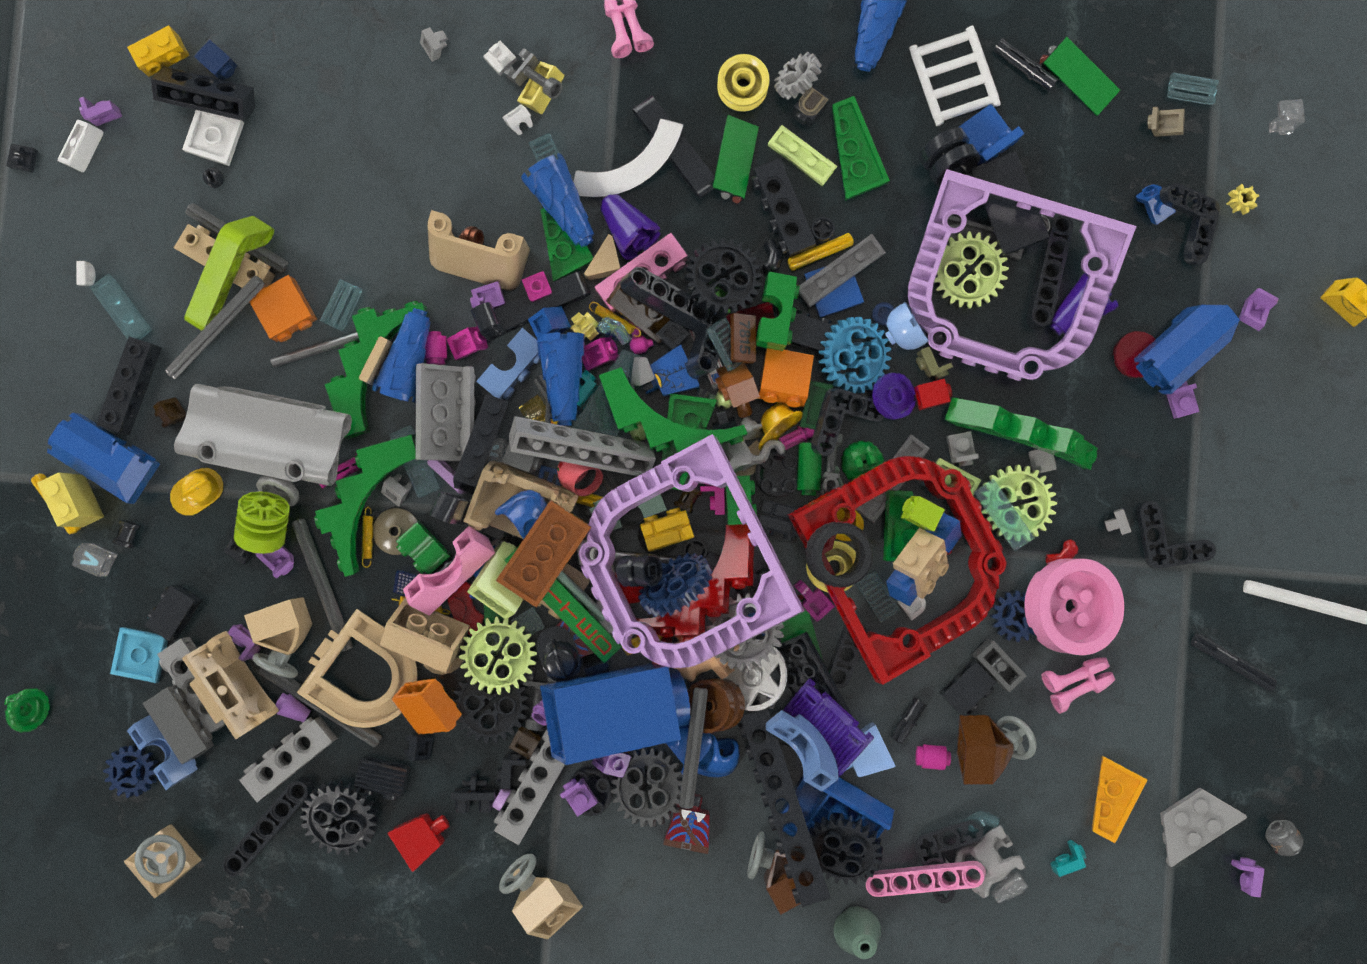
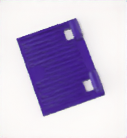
(832, 722)

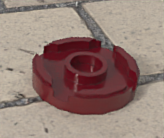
(1127, 349)

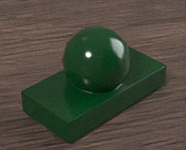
(813, 403)

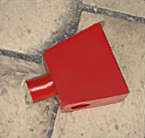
(418, 838)

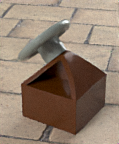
(988, 747)
(775, 877)

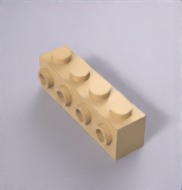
(198, 246)

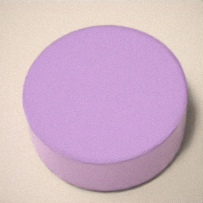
(501, 799)

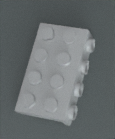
(443, 411)

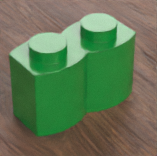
(422, 548)

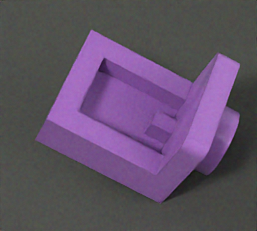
(1257, 308)
(279, 561)

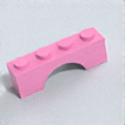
(429, 591)

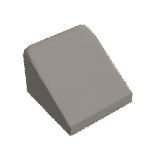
(641, 372)
(1042, 461)

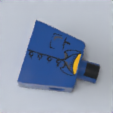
(671, 374)

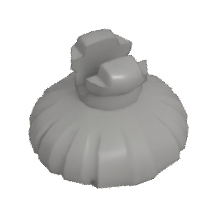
(280, 487)

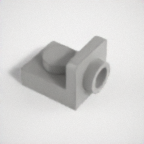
(962, 449)

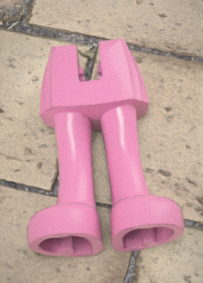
(622, 46)
(1055, 683)

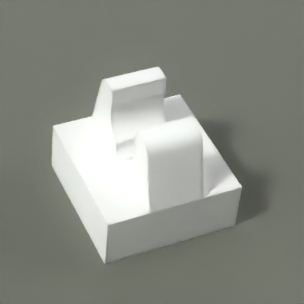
(500, 57)
(516, 116)

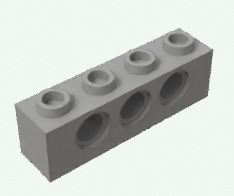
(171, 662)
(261, 785)

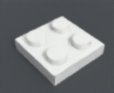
(213, 137)

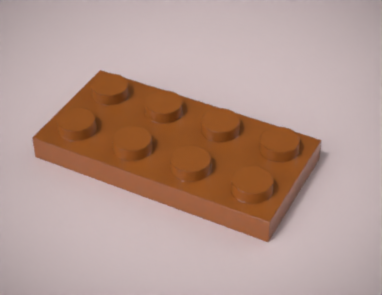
(543, 553)

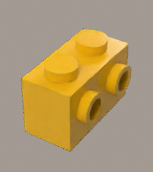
(158, 50)

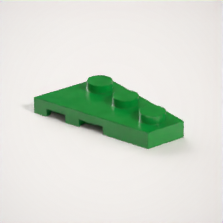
(563, 253)

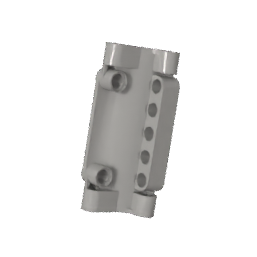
(263, 434)

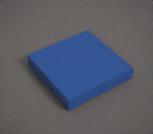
(840, 299)

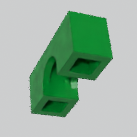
(781, 292)

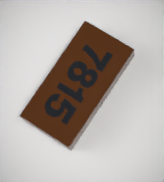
(743, 338)

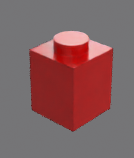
(932, 394)

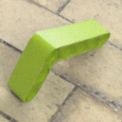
(222, 266)

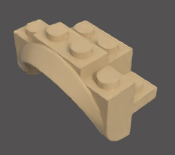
(228, 686)

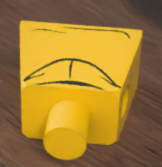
(1348, 299)

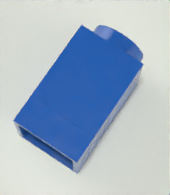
(614, 712)

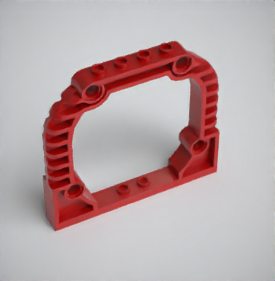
(886, 654)

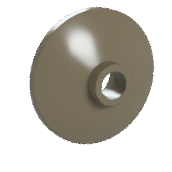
(385, 522)

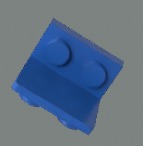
(990, 134)

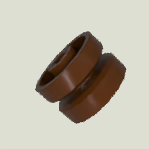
(723, 706)

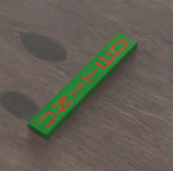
(579, 619)

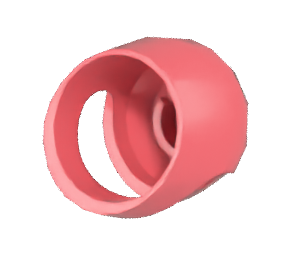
(571, 474)

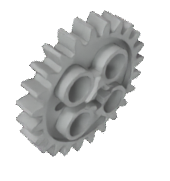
(752, 650)

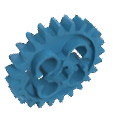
(855, 354)

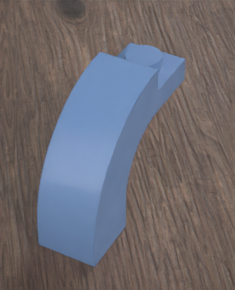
(814, 752)

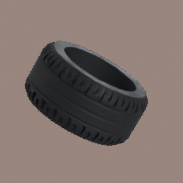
(862, 562)

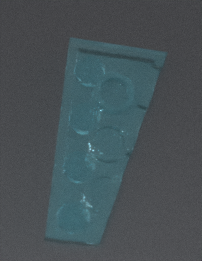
(596, 413)

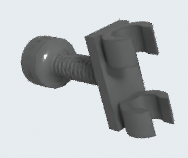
(551, 86)
(831, 478)
(530, 723)

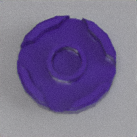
(894, 396)

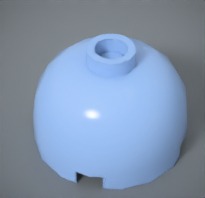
(905, 329)

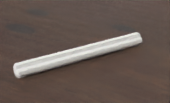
(1305, 601)

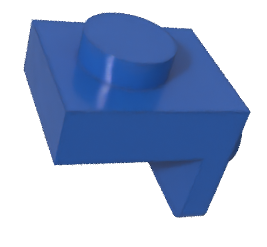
(1155, 208)

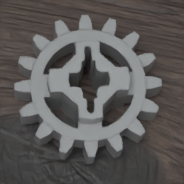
(797, 75)

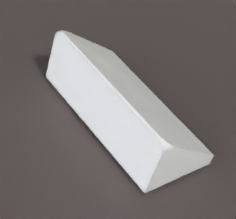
(80, 146)

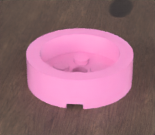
(1096, 602)

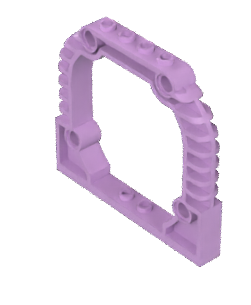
(1104, 239)
(775, 595)

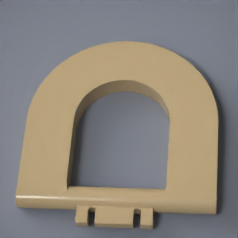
(337, 702)

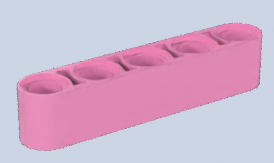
(936, 873)

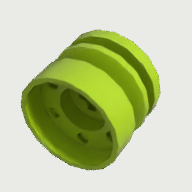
(261, 522)

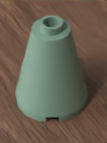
(857, 932)

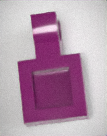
(815, 602)

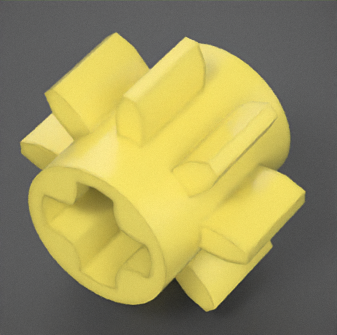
(1242, 199)
(585, 324)

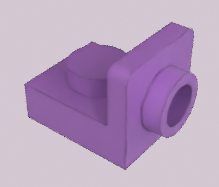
(100, 113)
(488, 293)
(1183, 401)
(242, 638)
(613, 764)
(579, 796)
(1252, 878)

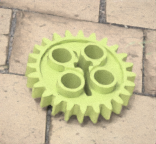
(984, 284)
(1012, 483)
(517, 665)

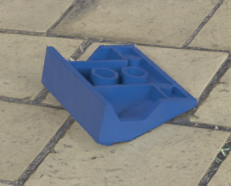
(838, 799)

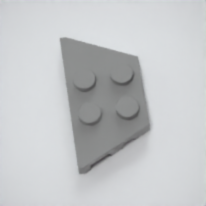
(1195, 823)

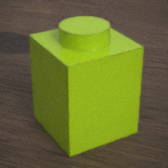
(922, 513)

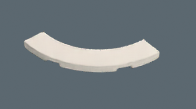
(635, 172)

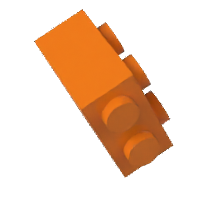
(283, 309)
(785, 377)
(427, 706)

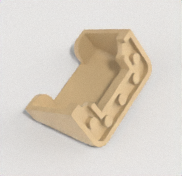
(473, 260)
(500, 483)

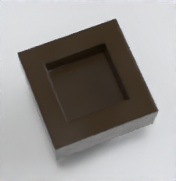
(169, 411)
(525, 742)

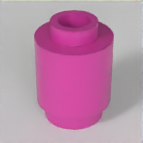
(436, 348)
(933, 757)

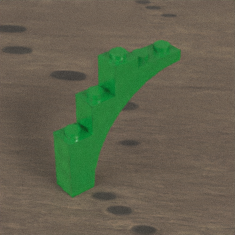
(349, 392)
(1023, 429)
(660, 432)
(354, 491)

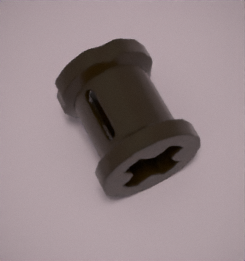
(688, 500)

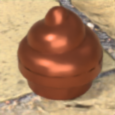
(472, 234)

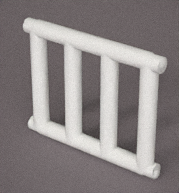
(977, 56)

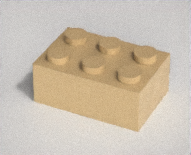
(424, 638)

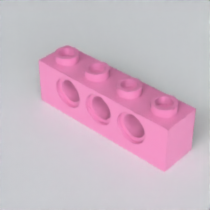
(666, 247)

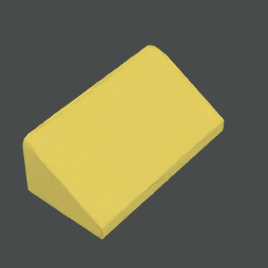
(533, 95)

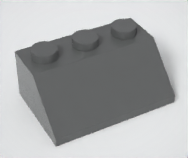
(179, 724)

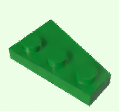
(897, 530)

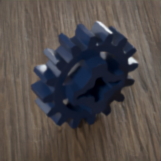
(1007, 619)
(121, 766)

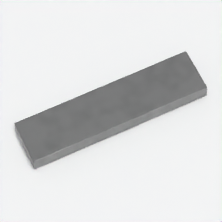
(840, 270)
(874, 507)

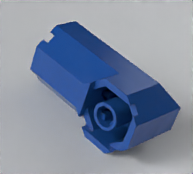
(1186, 345)
(102, 457)

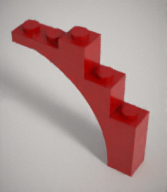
(732, 570)

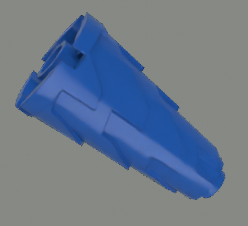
(874, 29)
(560, 198)
(562, 370)
(398, 371)

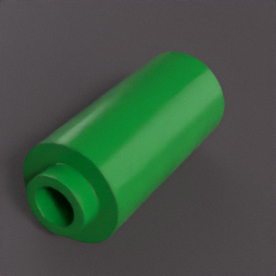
(809, 470)

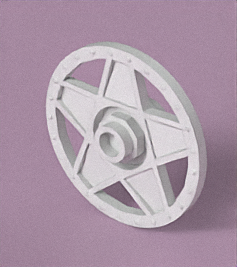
(760, 681)

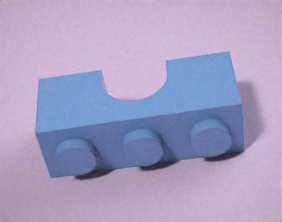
(501, 382)
(171, 770)

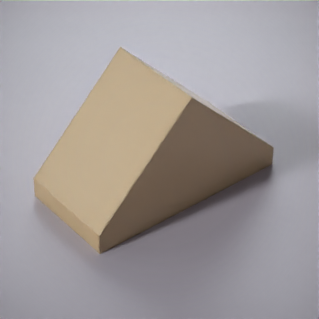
(604, 262)

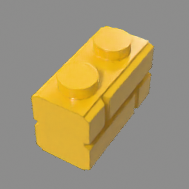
(666, 530)

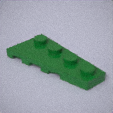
(858, 156)
(689, 412)

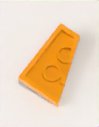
(1115, 798)

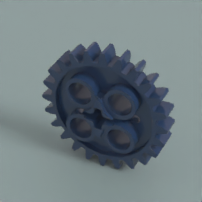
(678, 586)

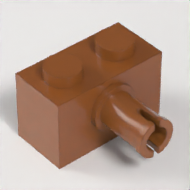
(738, 388)

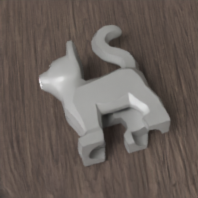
(740, 455)
(987, 854)

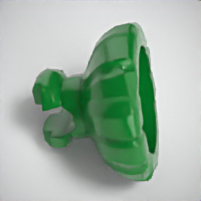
(853, 457)
(26, 709)

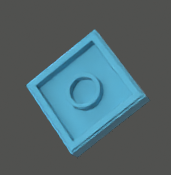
(137, 655)

